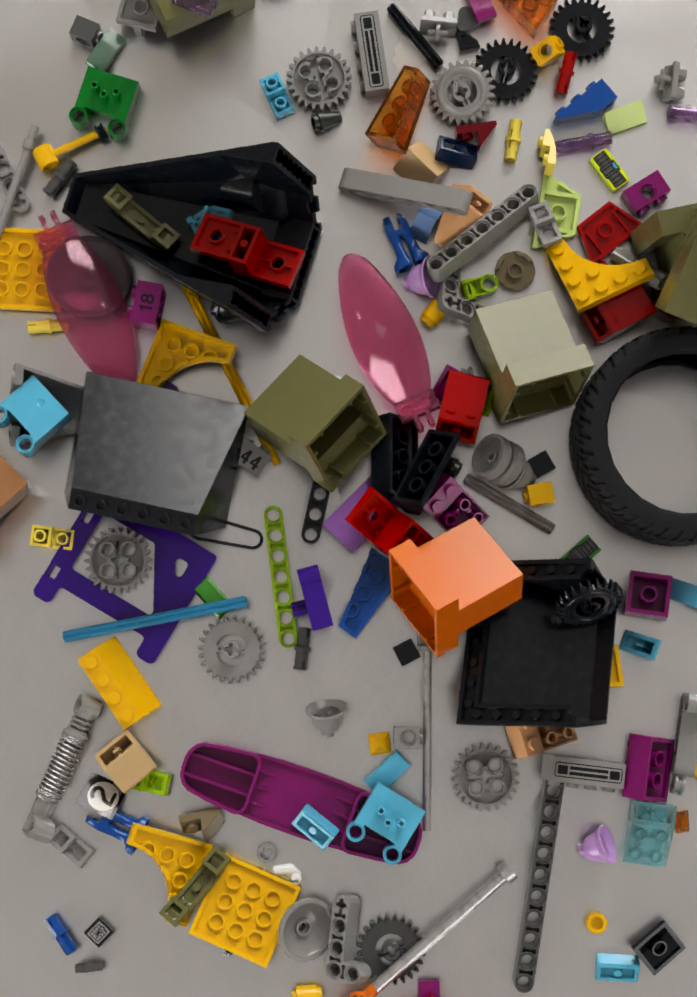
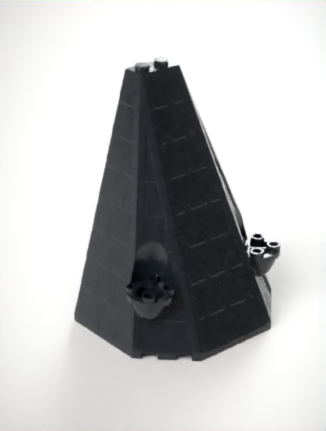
(254, 181)

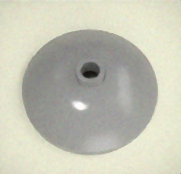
(312, 937)

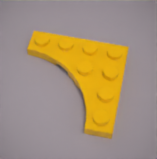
(593, 282)
(181, 347)
(175, 855)

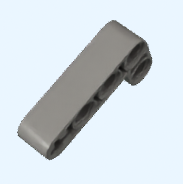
(685, 743)
(345, 911)

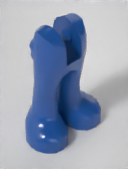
(403, 261)
(105, 825)

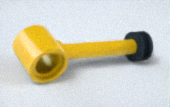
(47, 157)

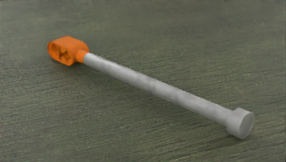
(504, 875)

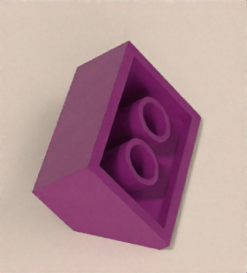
(648, 768)

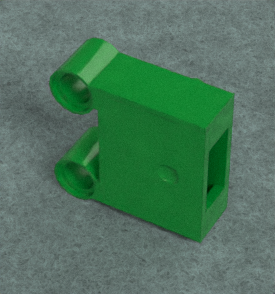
(108, 98)

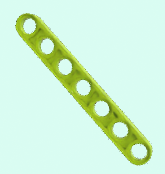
(280, 566)

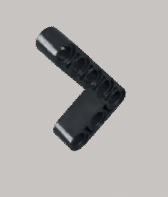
(320, 505)

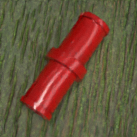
(566, 72)

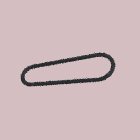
(233, 544)

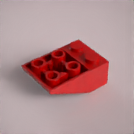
(619, 314)
(463, 405)

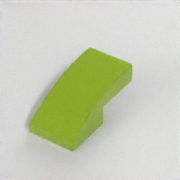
(155, 783)

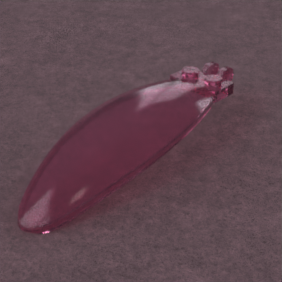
(86, 301)
(386, 340)

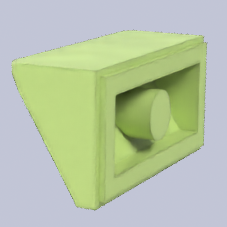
(625, 117)

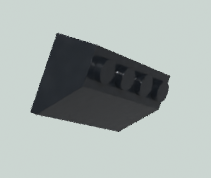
(393, 454)
(425, 470)

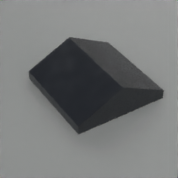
(658, 947)

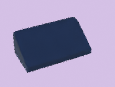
(456, 152)

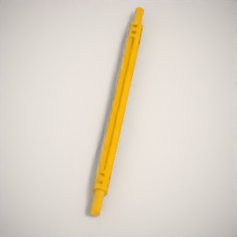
(229, 370)

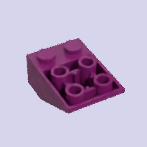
(452, 505)

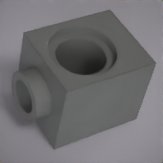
(85, 32)

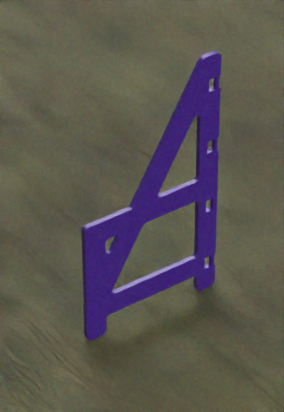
(169, 590)

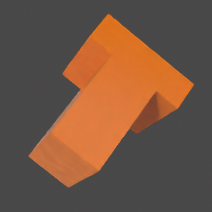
(452, 583)

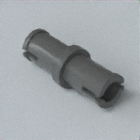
(60, 177)
(302, 648)

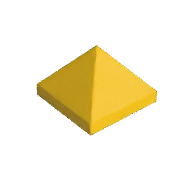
(379, 743)

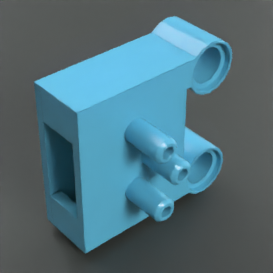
(36, 412)
(388, 816)

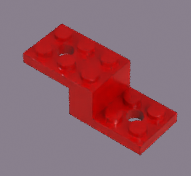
(247, 250)
(387, 526)

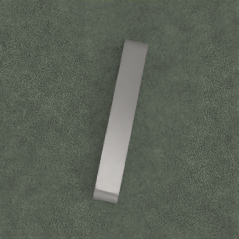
(405, 191)
(481, 233)

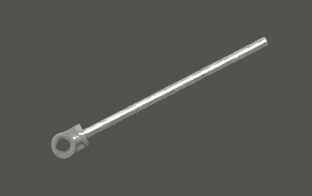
(427, 686)

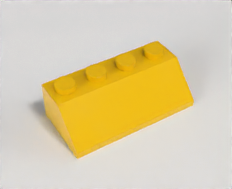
(119, 682)

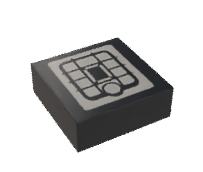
(99, 931)

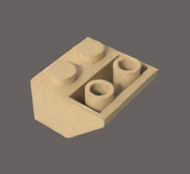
(125, 761)

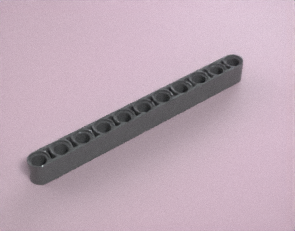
(533, 884)

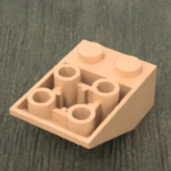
(453, 224)
(534, 740)

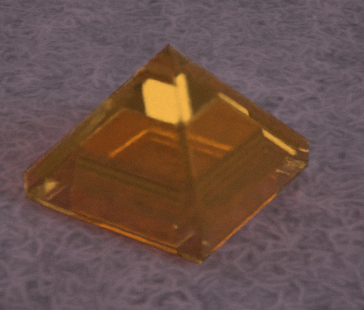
(682, 821)

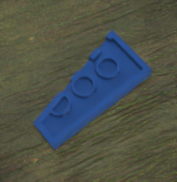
(368, 594)

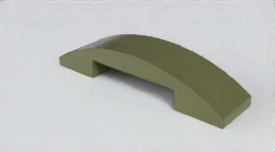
(140, 219)
(196, 888)

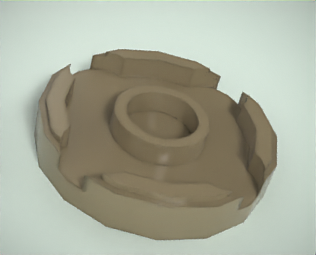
(515, 271)

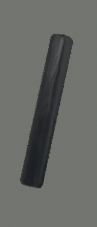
(415, 36)

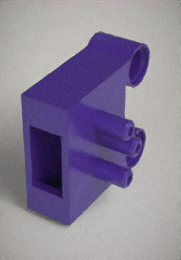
(314, 600)

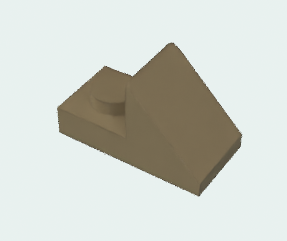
(208, 821)

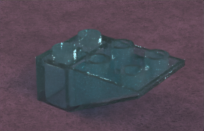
(649, 832)

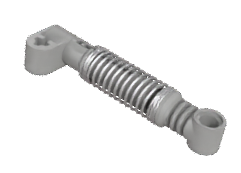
(49, 793)

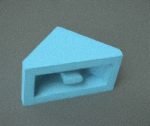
(640, 645)

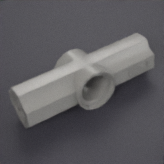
(623, 256)

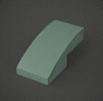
(105, 50)

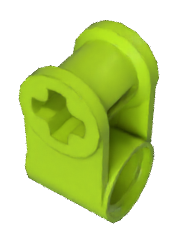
(477, 288)

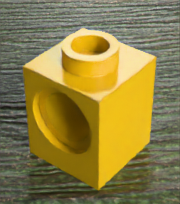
(540, 53)
(538, 494)

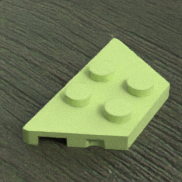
(564, 205)

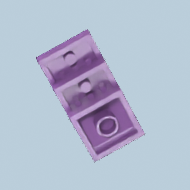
(343, 530)

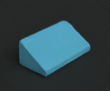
(315, 827)
(617, 967)

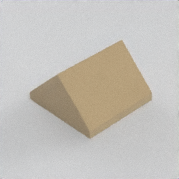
(420, 164)

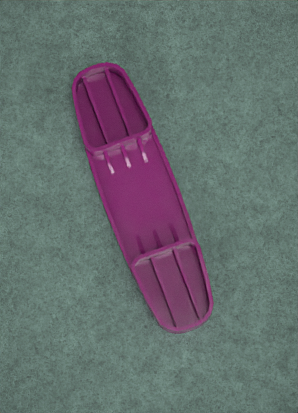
(278, 790)

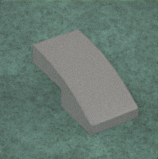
(544, 224)
(71, 845)

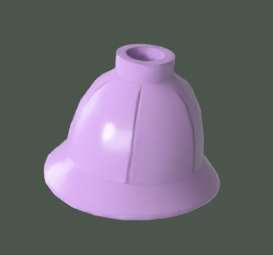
(419, 280)
(599, 846)

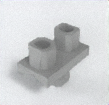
(437, 25)
(669, 80)

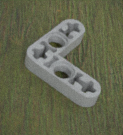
(451, 298)

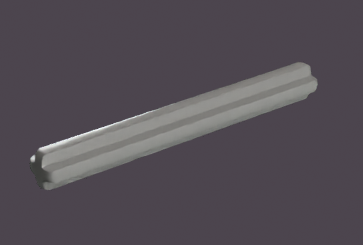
(508, 503)

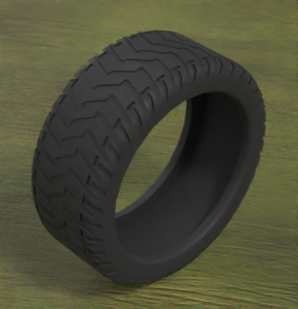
(589, 439)

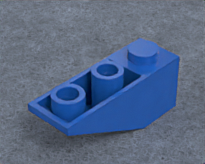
(589, 104)

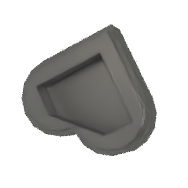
(466, 20)
(88, 967)

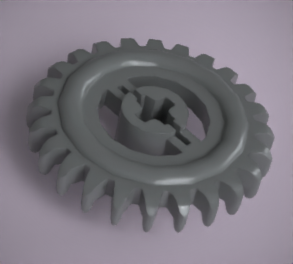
(383, 928)

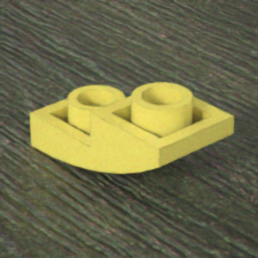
(547, 152)
(50, 537)

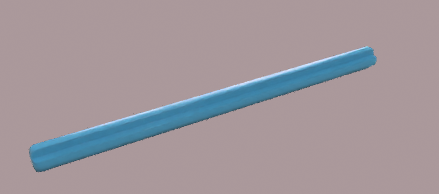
(155, 619)

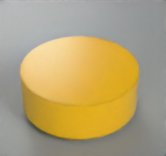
(596, 922)

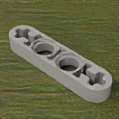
(6, 178)

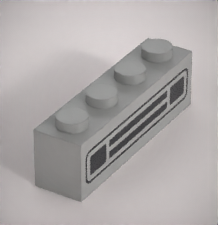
(371, 54)
(582, 771)

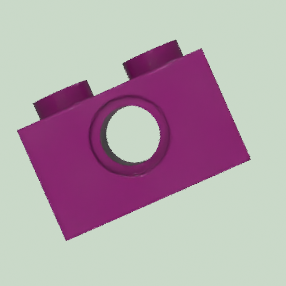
(654, 185)

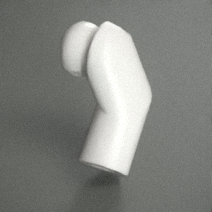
(290, 871)

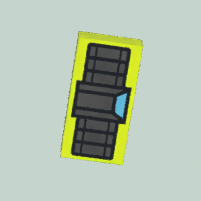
(609, 170)

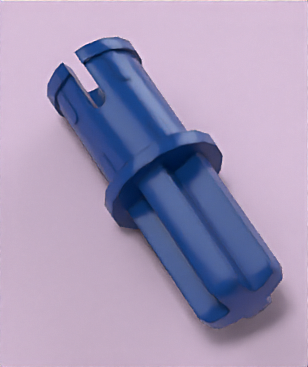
(60, 934)

